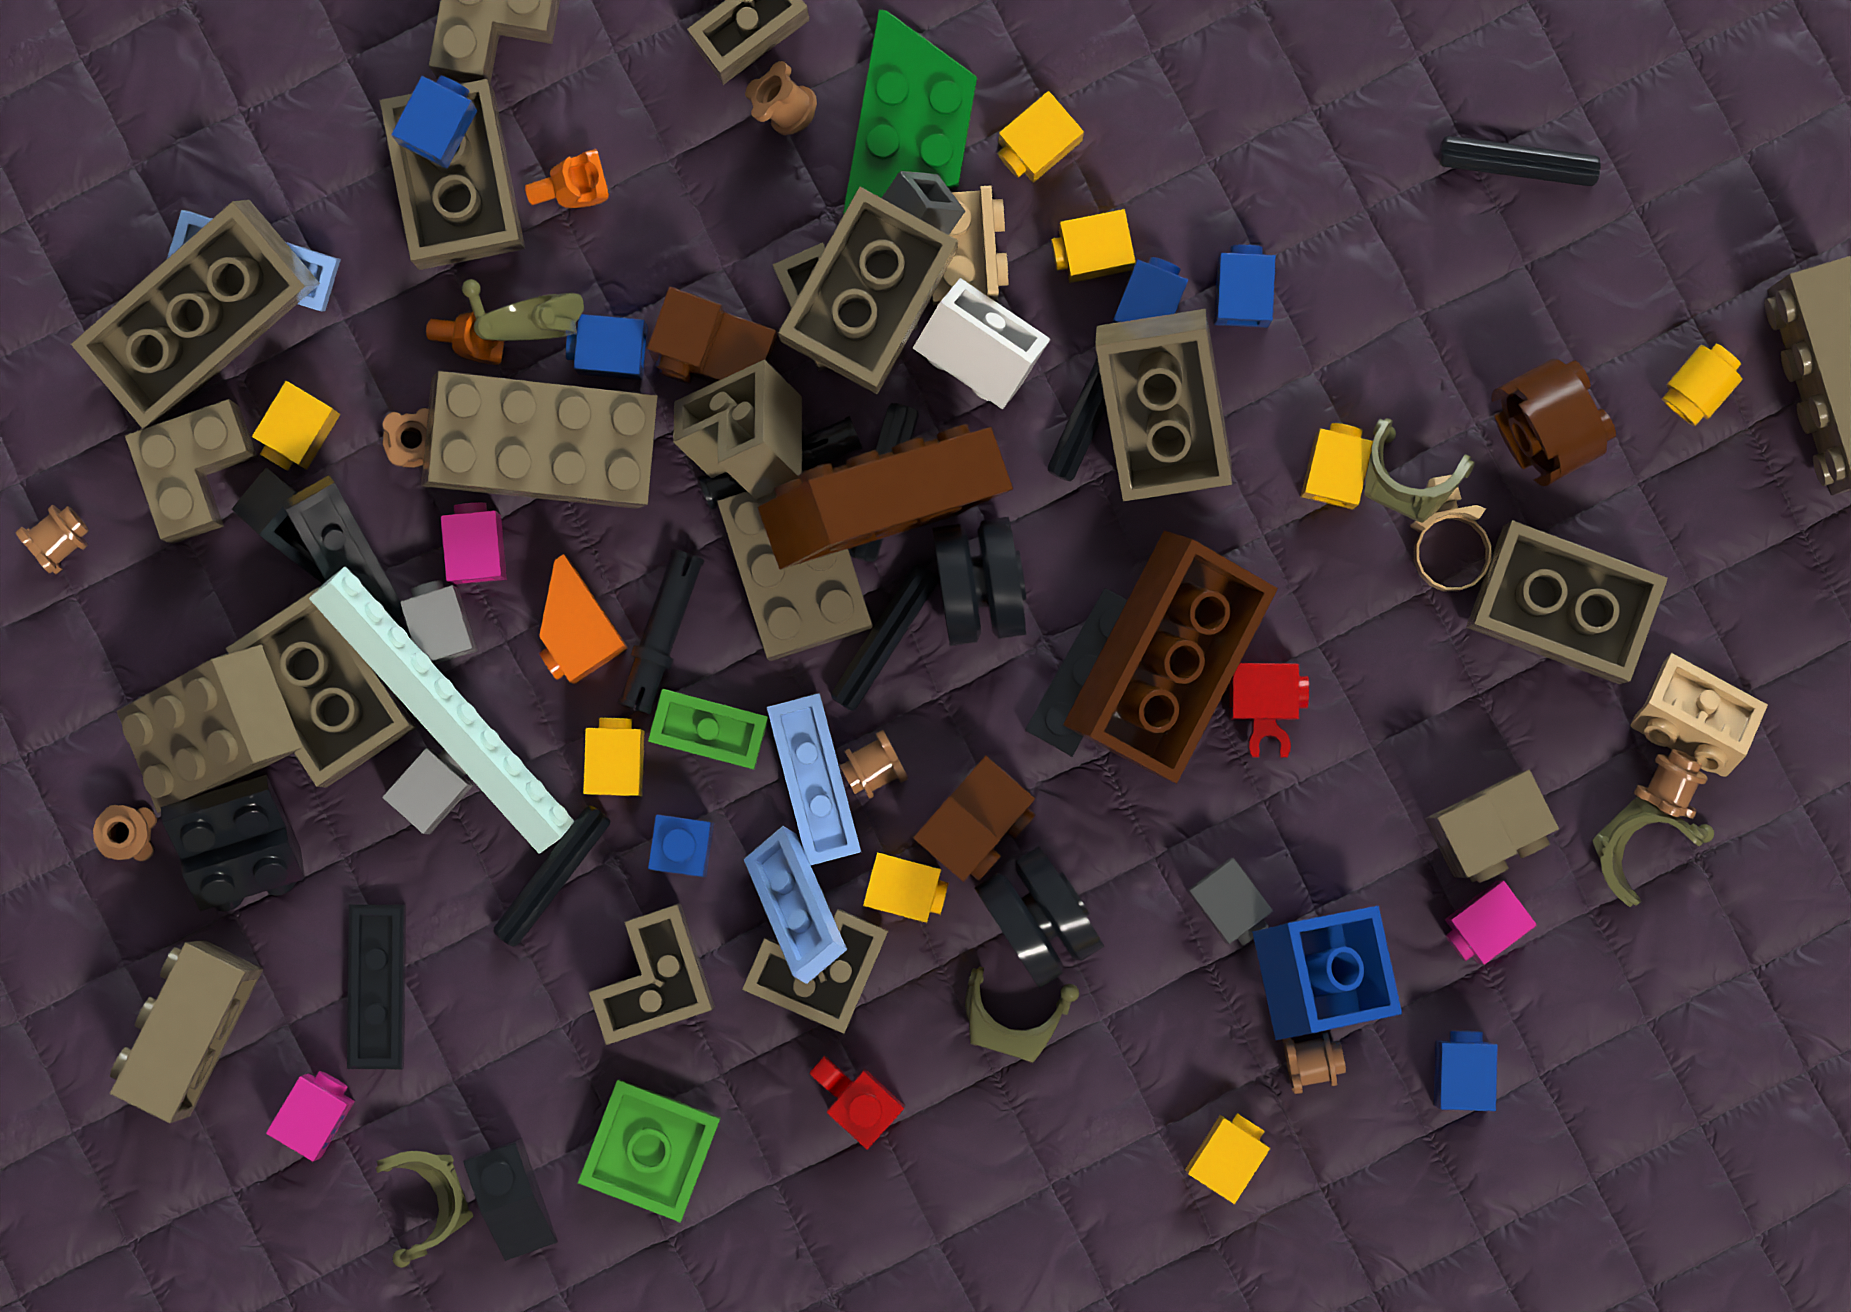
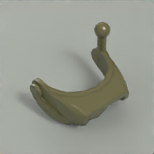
(526, 320)
(1411, 502)
(1613, 837)
(1016, 1043)
(451, 1201)

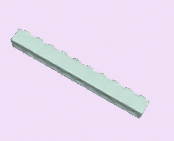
(442, 709)

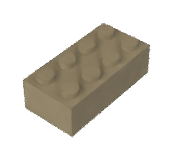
(195, 313)
(1815, 326)
(539, 440)

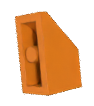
(575, 627)

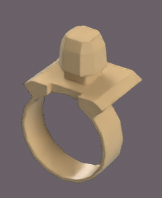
(1450, 511)

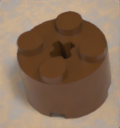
(1552, 420)

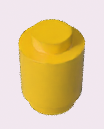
(1703, 383)

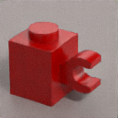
(1265, 695)
(862, 1105)

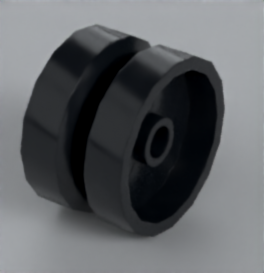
(980, 581)
(1041, 915)

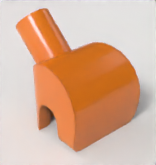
(573, 182)
(464, 339)

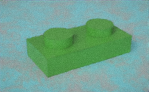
(708, 729)

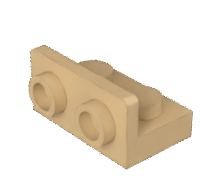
(976, 251)
(1699, 716)

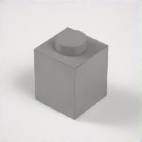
(438, 622)
(428, 790)

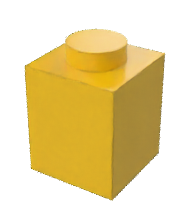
(1038, 138)
(1094, 246)
(294, 427)
(1337, 466)
(614, 758)
(905, 888)
(1229, 1156)

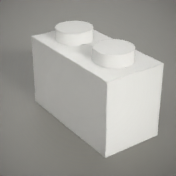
(981, 343)

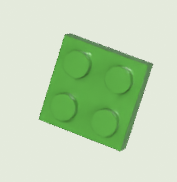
(649, 1150)

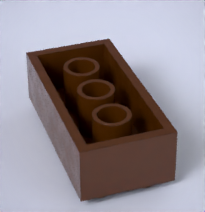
(883, 494)
(1170, 656)

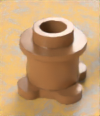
(781, 100)
(394, 426)
(54, 537)
(873, 766)
(1674, 784)
(139, 825)
(1313, 1061)

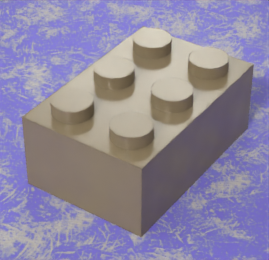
(459, 209)
(868, 290)
(1163, 405)
(1567, 602)
(795, 604)
(329, 690)
(209, 727)
(184, 1030)

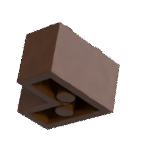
(704, 341)
(975, 820)

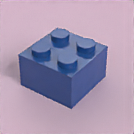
(1327, 972)

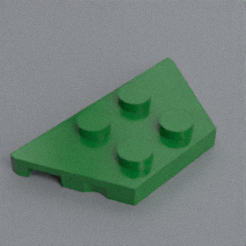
(911, 111)

